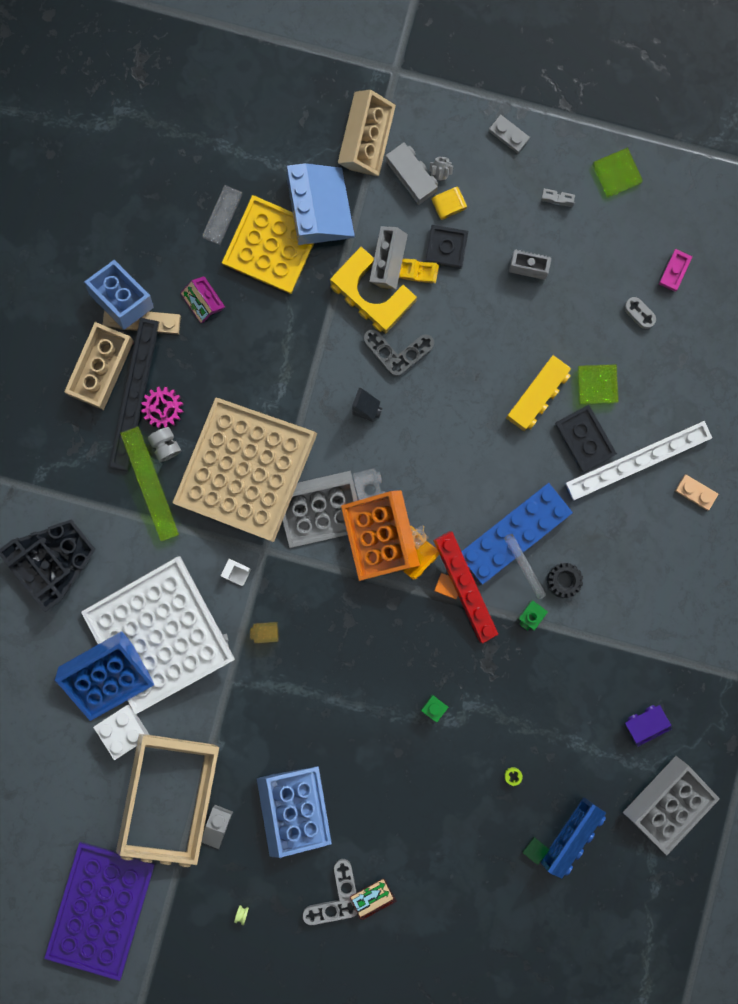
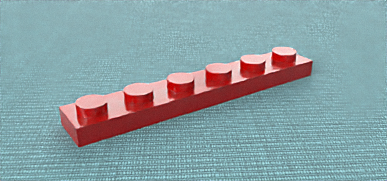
(465, 587)

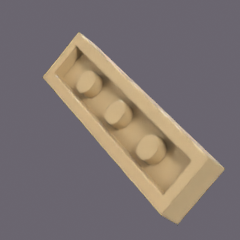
(168, 322)

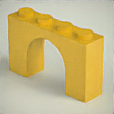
(382, 315)

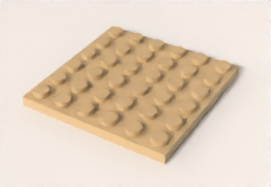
(245, 469)

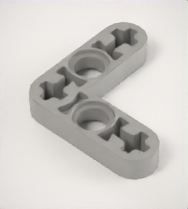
(344, 898)

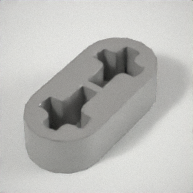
(643, 309)

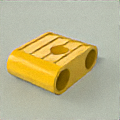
(449, 203)

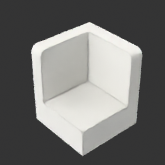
(236, 572)

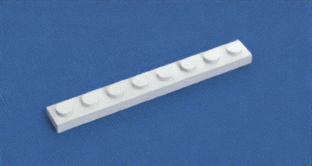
(638, 460)

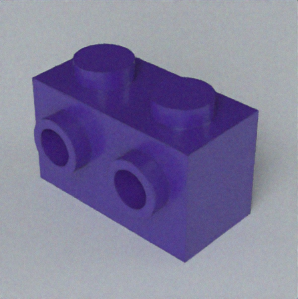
(648, 725)

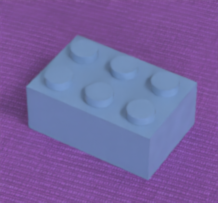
(119, 294)

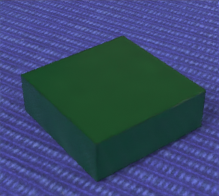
(535, 850)

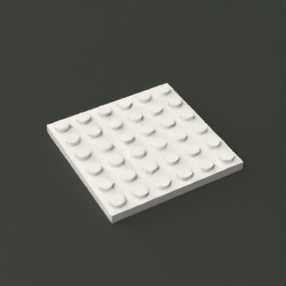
(167, 627)

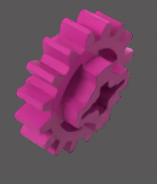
(170, 406)

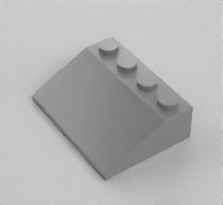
(316, 509)
(671, 805)

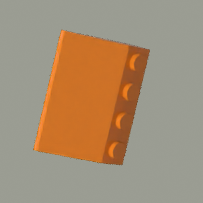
(380, 535)

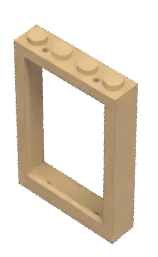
(166, 857)

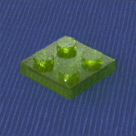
(617, 172)
(597, 384)

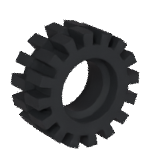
(576, 580)

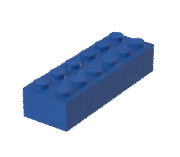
(527, 524)

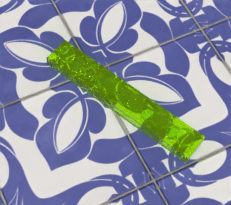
(149, 483)

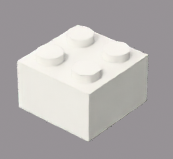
(120, 731)

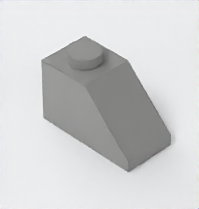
(216, 826)

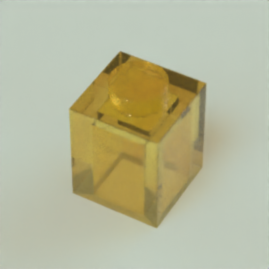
(264, 632)

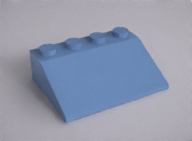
(319, 203)
(294, 812)

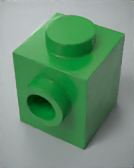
(531, 616)

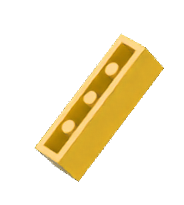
(538, 393)

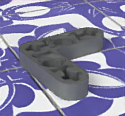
(394, 357)

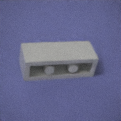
(412, 173)
(388, 257)

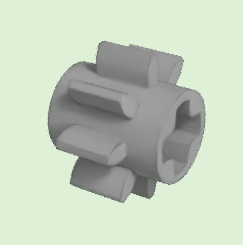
(441, 168)

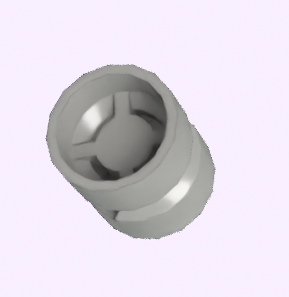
(164, 444)

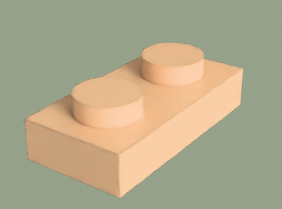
(696, 492)

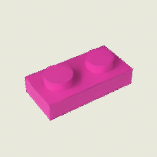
(675, 270)

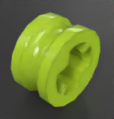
(507, 777)

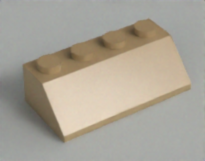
(366, 133)

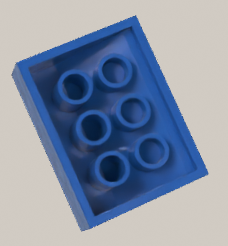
(104, 676)
(572, 838)

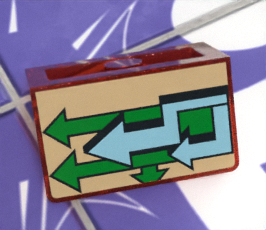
(372, 899)

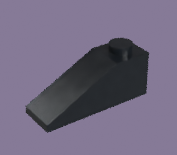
(366, 406)

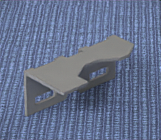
(562, 200)

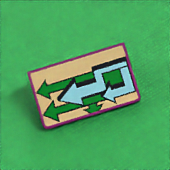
(202, 299)

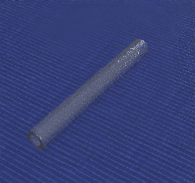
(525, 566)

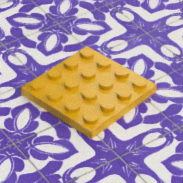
(267, 246)

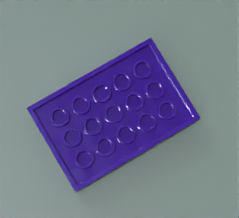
(99, 911)

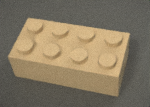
(99, 366)

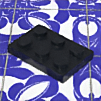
(585, 438)

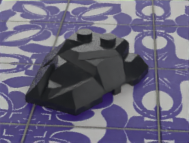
(48, 561)

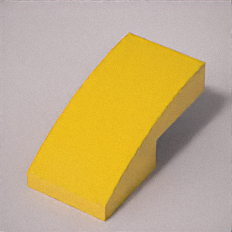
(418, 271)

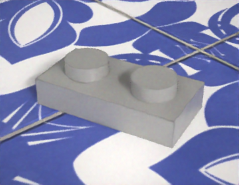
(509, 134)

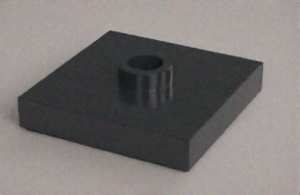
(446, 246)

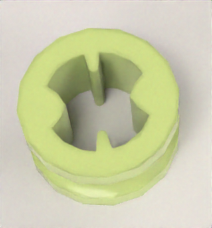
(241, 915)

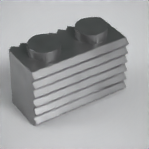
(530, 264)

